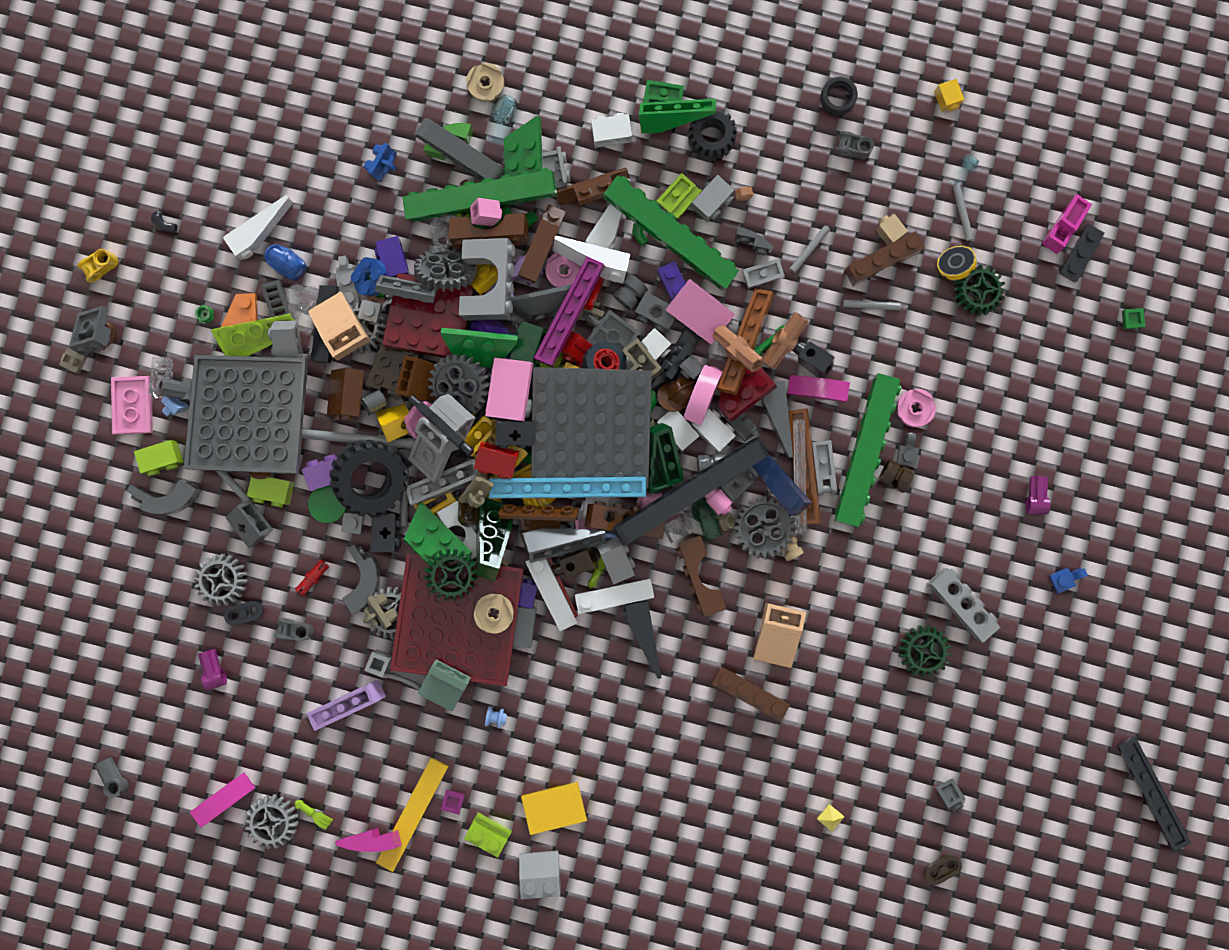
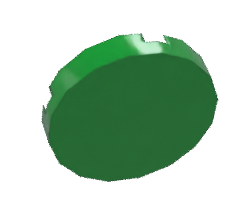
(325, 506)

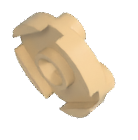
(483, 72)
(488, 623)

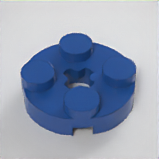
(360, 276)

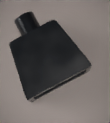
(819, 364)

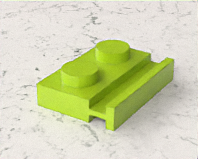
(679, 196)
(488, 834)

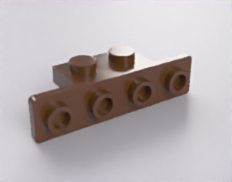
(590, 189)
(539, 517)

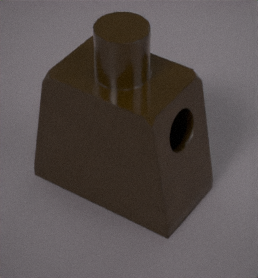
(582, 559)

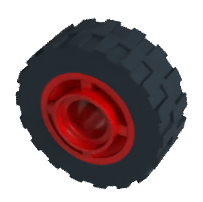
(607, 352)

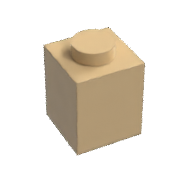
(891, 229)

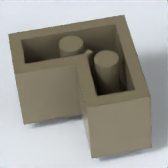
(642, 358)

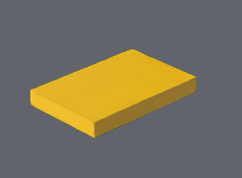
(554, 808)

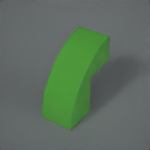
(460, 130)

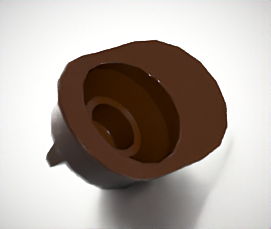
(676, 394)

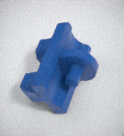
(382, 163)

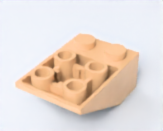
(338, 326)
(779, 635)

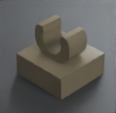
(72, 361)

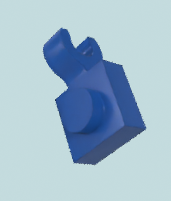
(1065, 579)

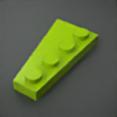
(246, 337)

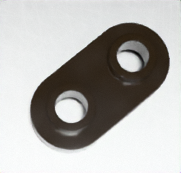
(471, 513)
(943, 872)

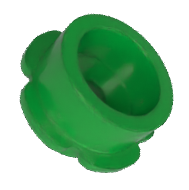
(204, 309)

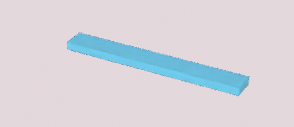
(568, 487)

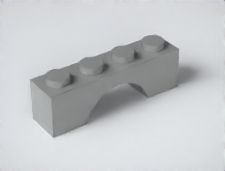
(380, 664)

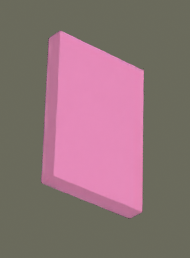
(699, 310)
(509, 389)
(131, 405)

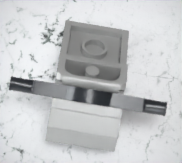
(439, 433)

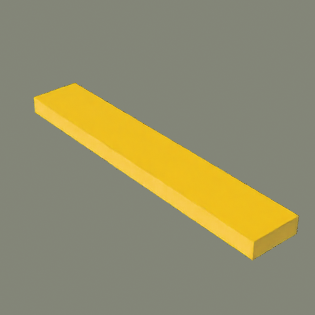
(414, 811)

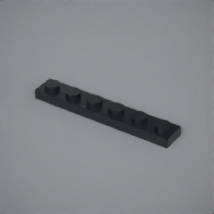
(1153, 794)

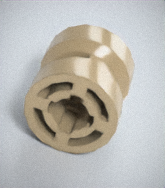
(794, 550)

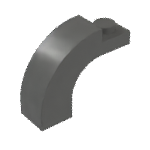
(177, 500)
(368, 582)

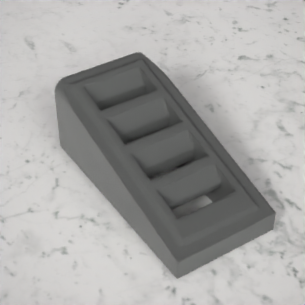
(268, 295)

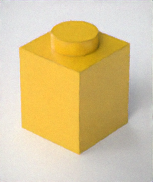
(949, 95)

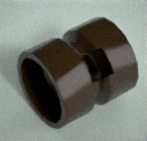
(895, 475)

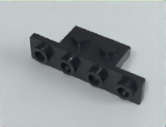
(679, 353)

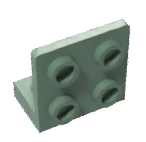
(444, 685)

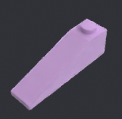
(346, 705)

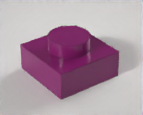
(452, 802)

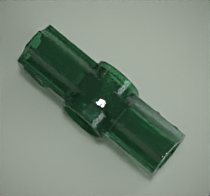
(706, 517)

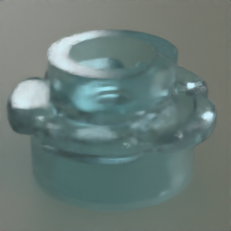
(969, 162)

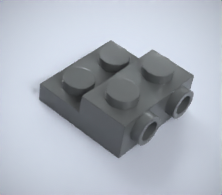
(90, 331)

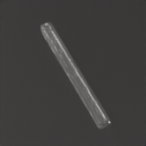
(800, 470)

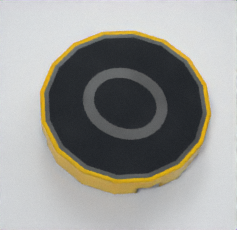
(957, 262)

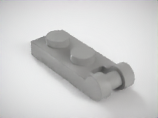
(824, 467)

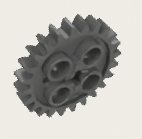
(431, 270)
(468, 373)
(769, 544)

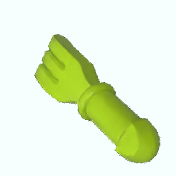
(597, 573)
(319, 818)

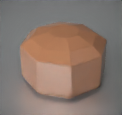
(743, 193)

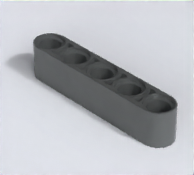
(458, 150)

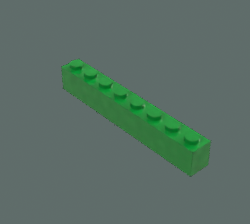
(457, 200)
(670, 233)
(867, 450)

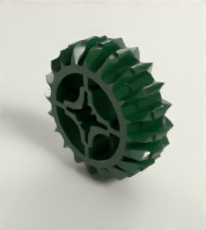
(977, 306)
(457, 568)
(920, 656)

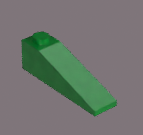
(662, 116)

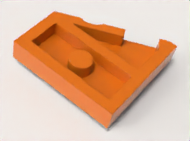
(242, 310)

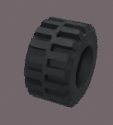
(708, 149)

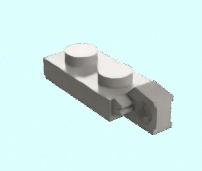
(344, 282)

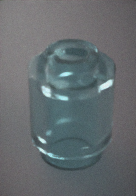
(504, 109)

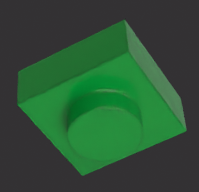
(1133, 318)

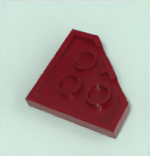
(752, 389)

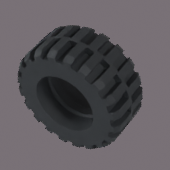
(383, 497)

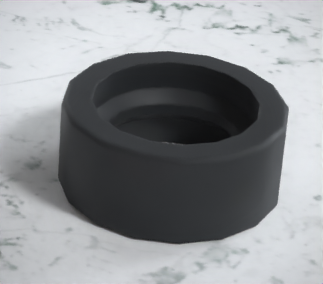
(841, 82)

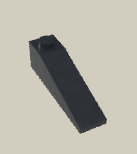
(641, 625)

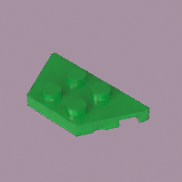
(524, 148)
(479, 345)
(429, 535)

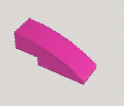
(1066, 224)
(818, 388)
(222, 800)
(371, 841)

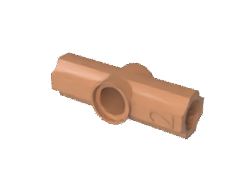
(785, 340)
(737, 348)

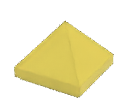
(830, 817)

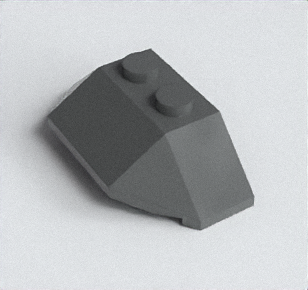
(540, 304)

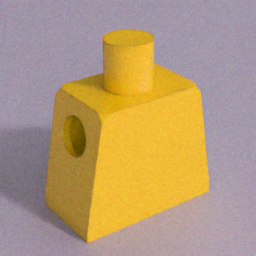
(392, 421)

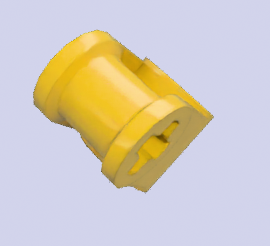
(94, 265)

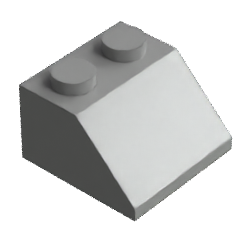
(539, 875)

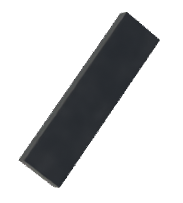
(319, 350)

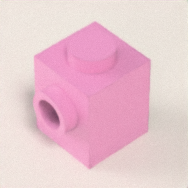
(485, 212)

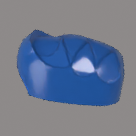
(285, 262)

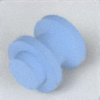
(498, 718)

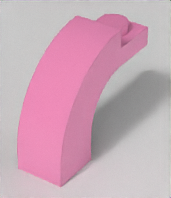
(702, 394)

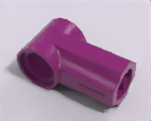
(1037, 501)
(213, 674)

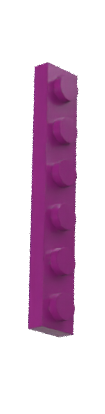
(569, 311)

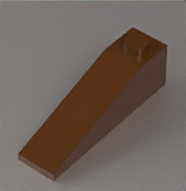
(541, 243)

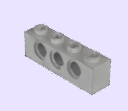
(988, 622)

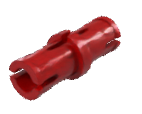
(312, 577)

